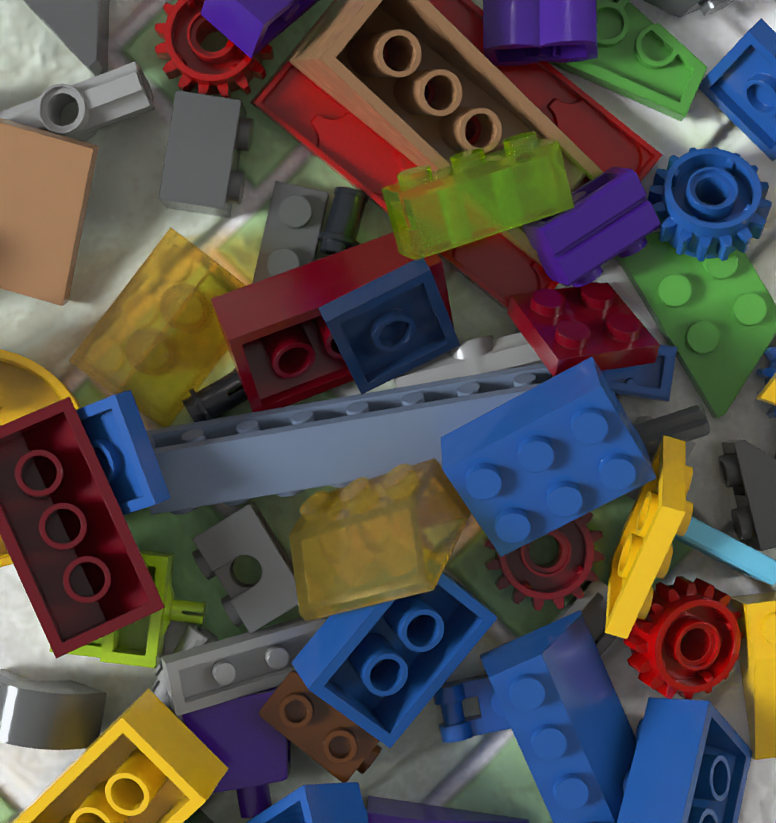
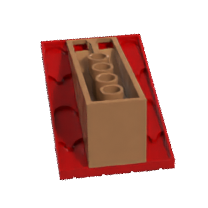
(411, 87)

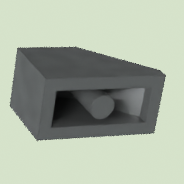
(80, 26)

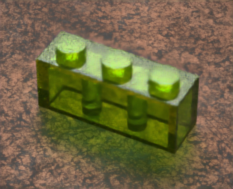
(477, 195)

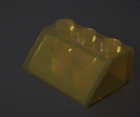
(161, 330)
(375, 539)

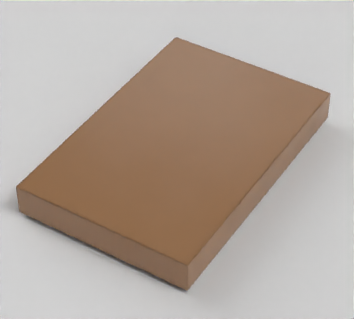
(41, 209)

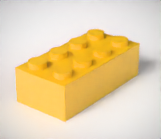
(134, 772)

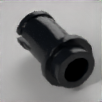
(343, 221)
(213, 399)

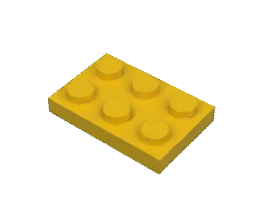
(646, 538)

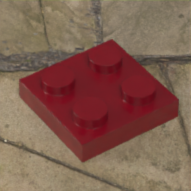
(580, 324)

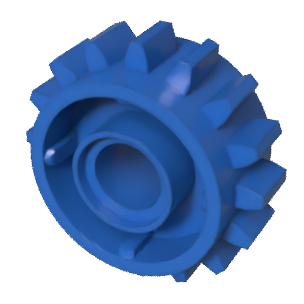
(714, 178)

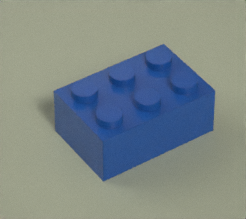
(546, 457)
(393, 656)

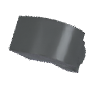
(49, 713)

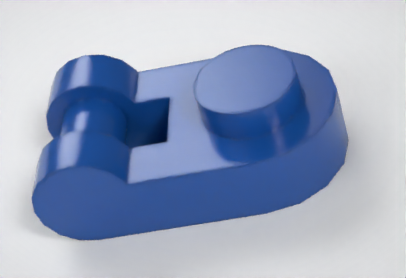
(457, 726)

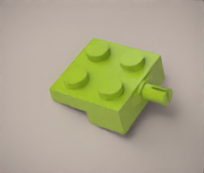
(143, 640)

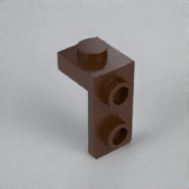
(319, 729)

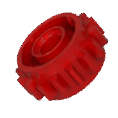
(199, 69)
(705, 653)

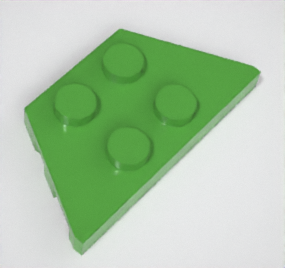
(709, 311)

